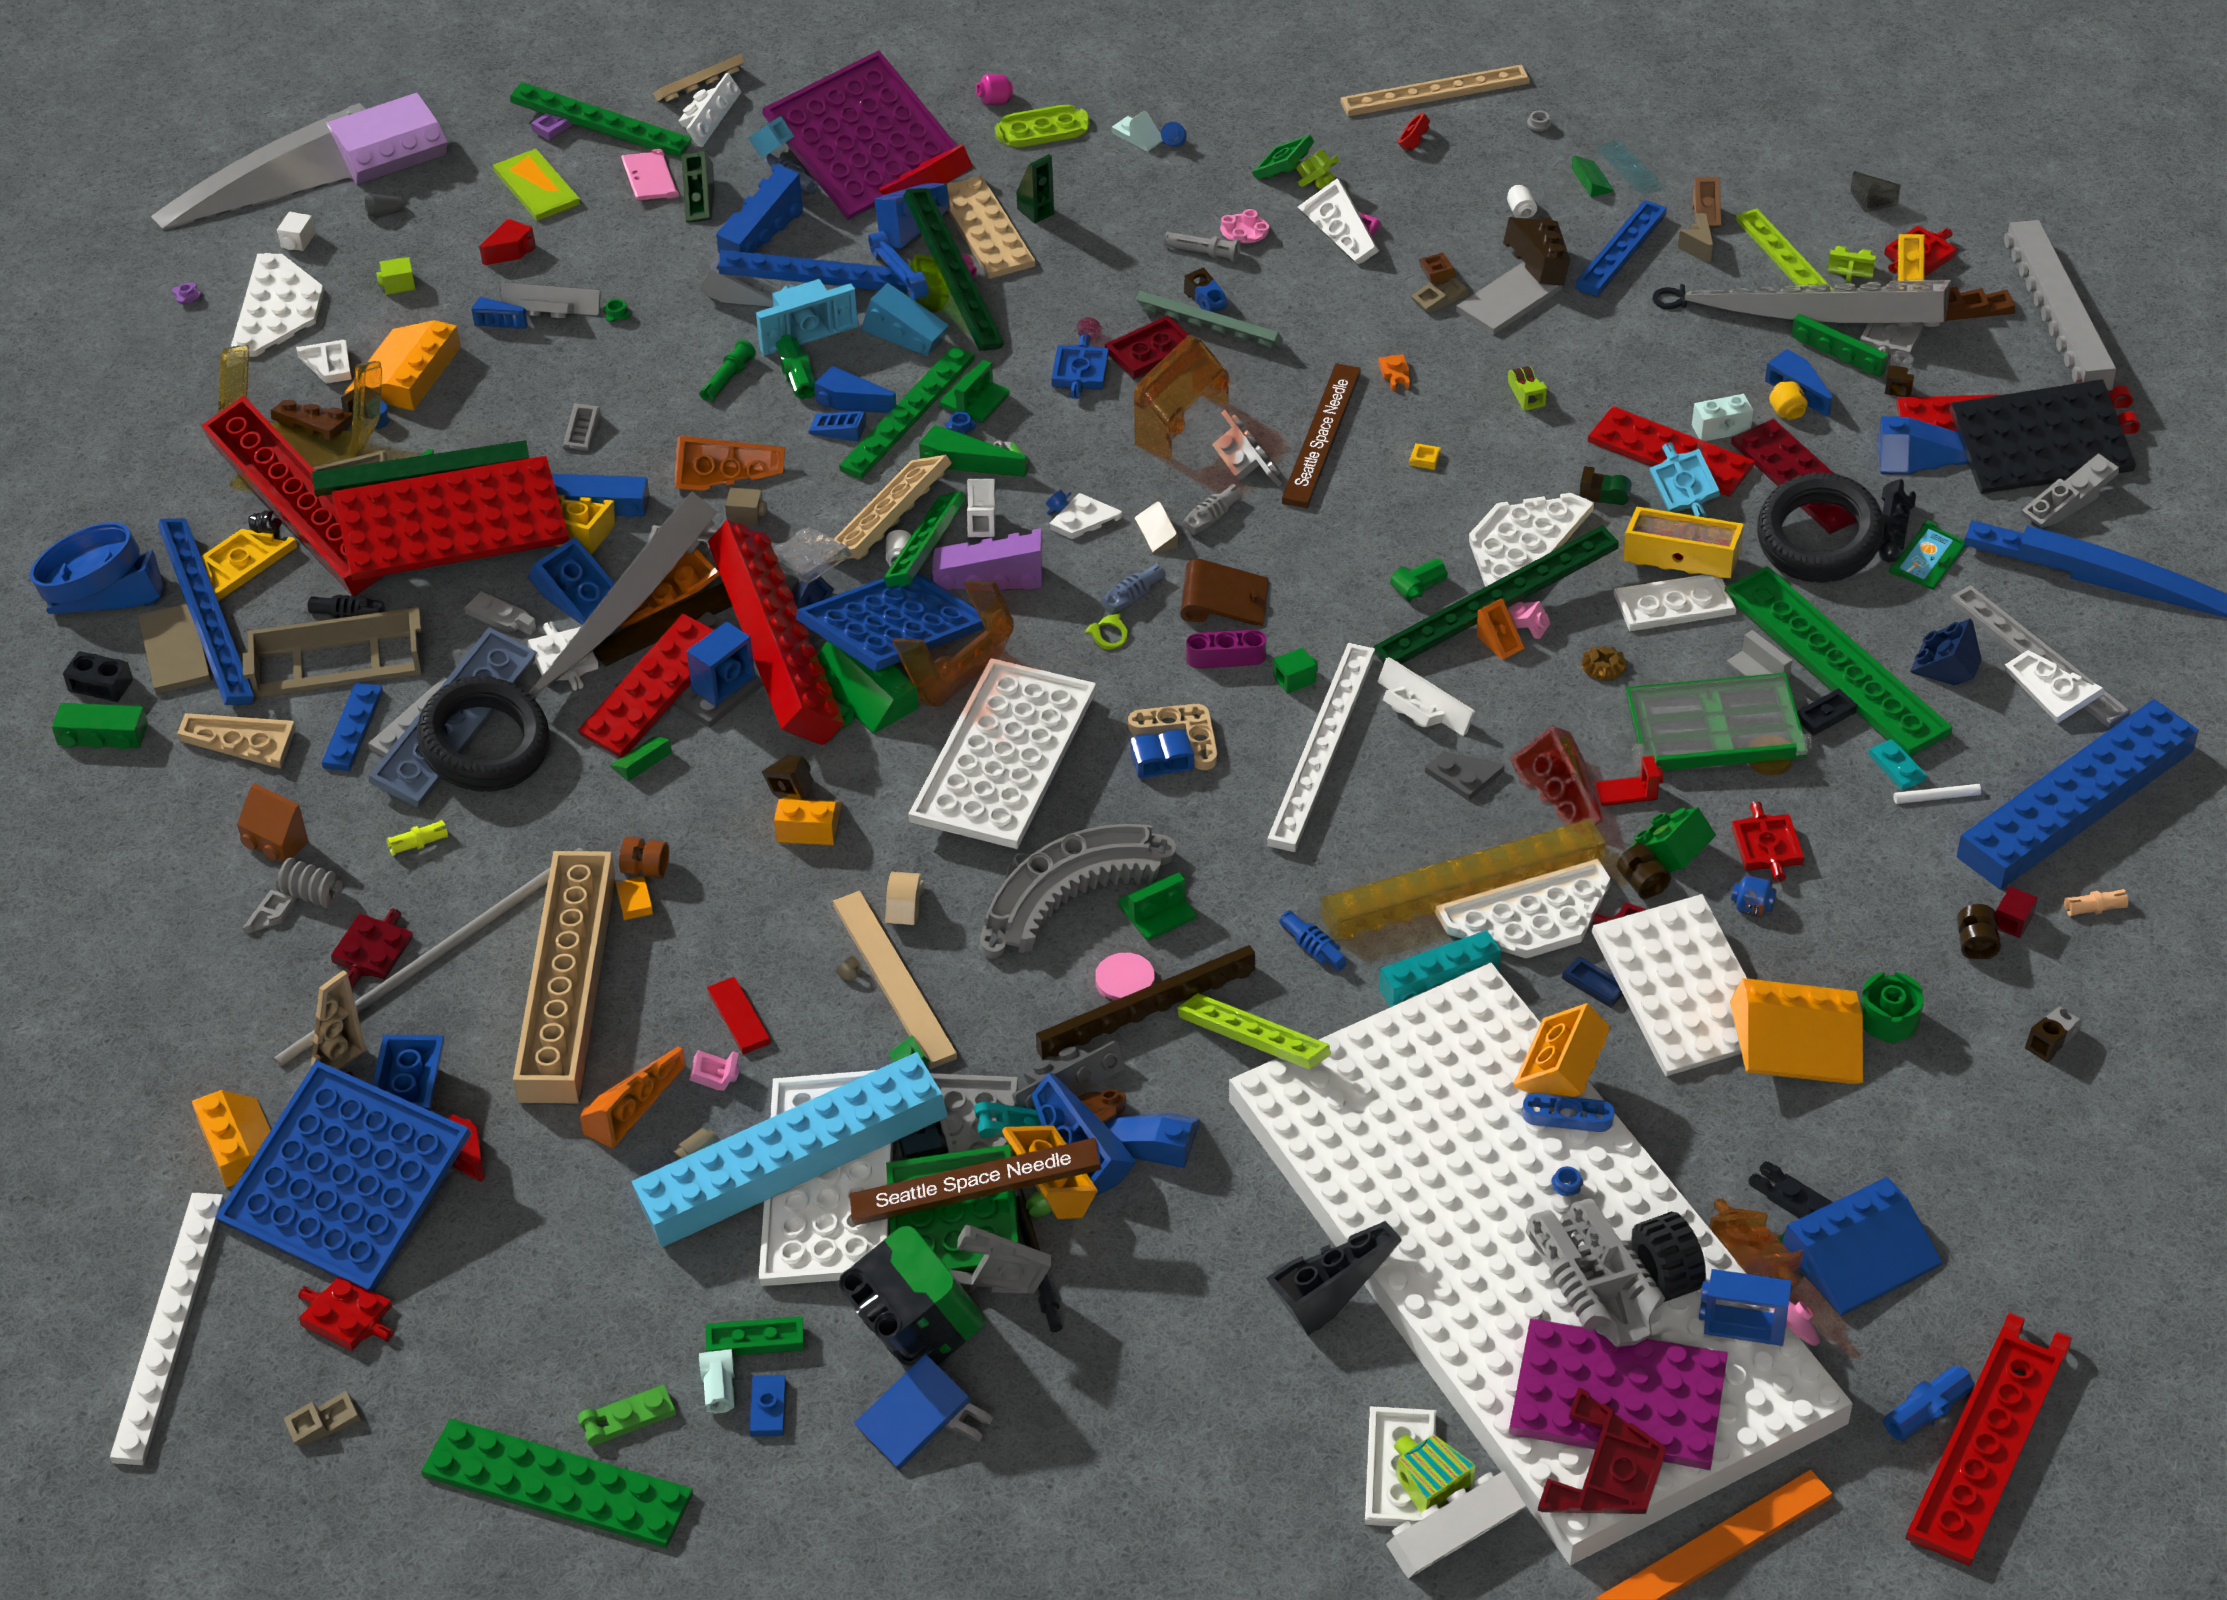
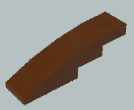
(1977, 304)

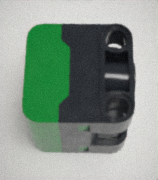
(911, 1299)

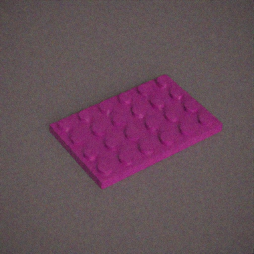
(1655, 1385)

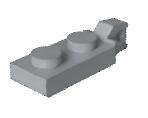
(500, 614)

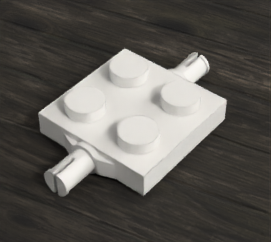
(551, 645)

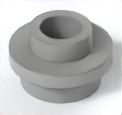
(1539, 121)

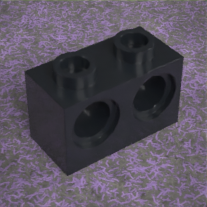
(98, 676)

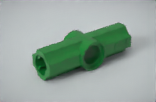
(796, 367)

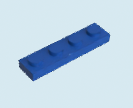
(352, 727)

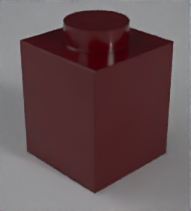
(2015, 911)

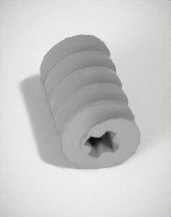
(309, 883)

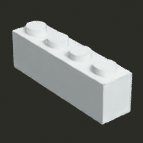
(1454, 1524)

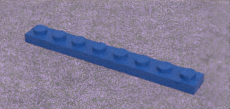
(808, 270)

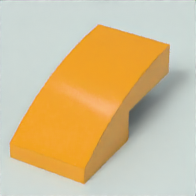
(634, 898)

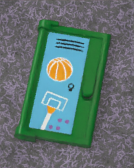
(1925, 554)

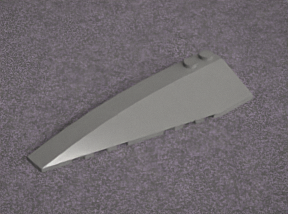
(270, 173)
(1896, 302)
(637, 582)

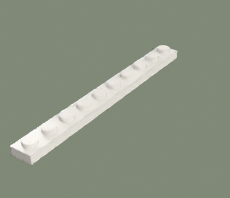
(1320, 748)
(167, 1330)

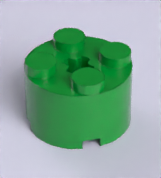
(1891, 1006)

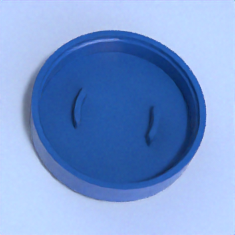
(84, 562)

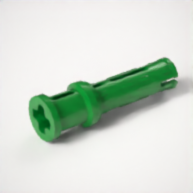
(732, 364)

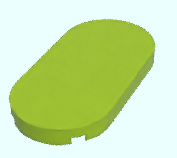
(1042, 126)

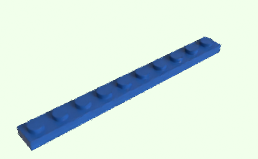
(205, 612)

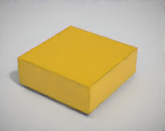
(1425, 456)

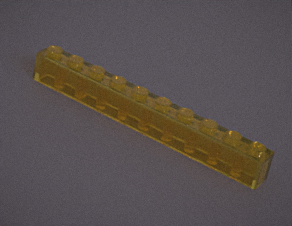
(1423, 889)

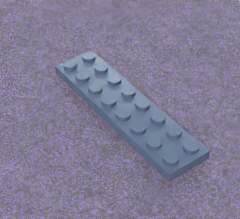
(403, 768)

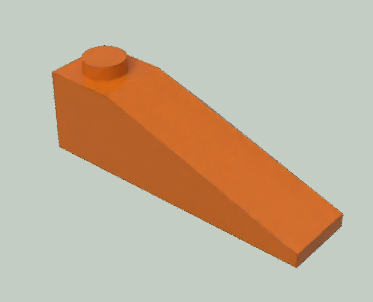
(714, 461)

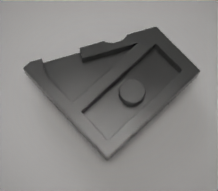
(1463, 773)

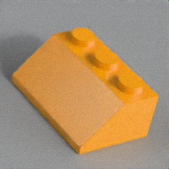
(1563, 1053)
(232, 1130)
(1067, 1196)

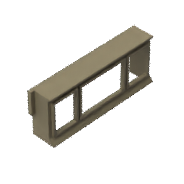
(330, 634)

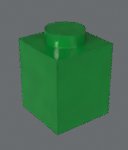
(1295, 670)

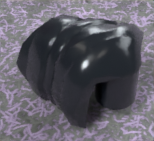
(262, 523)

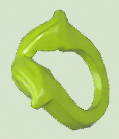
(1113, 620)

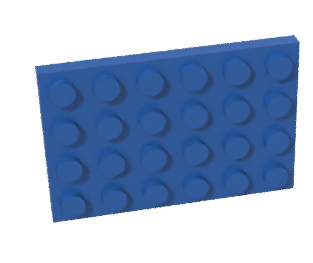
(873, 615)

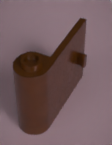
(1222, 592)

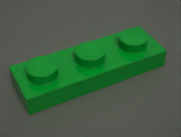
(756, 1336)

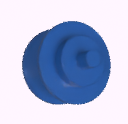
(1173, 134)

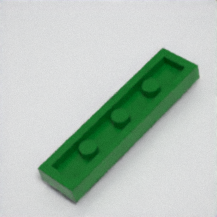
(1839, 345)

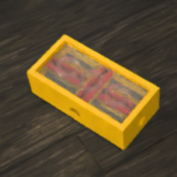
(1683, 542)

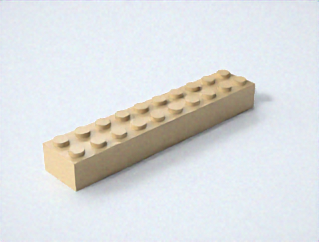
(565, 978)

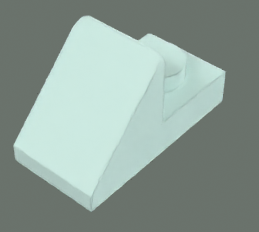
(1138, 131)

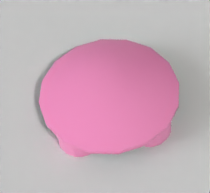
(1244, 227)

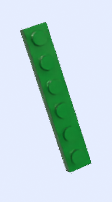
(924, 539)

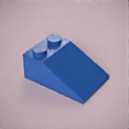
(571, 580)

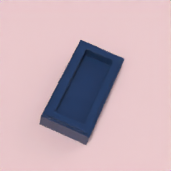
(1593, 981)

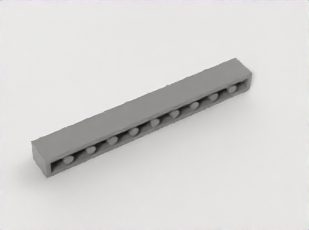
(2059, 303)

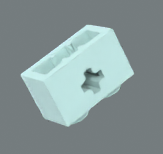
(1722, 417)

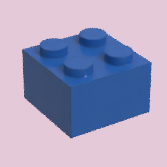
(721, 663)

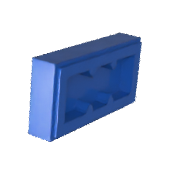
(768, 1405)

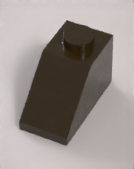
(789, 777)

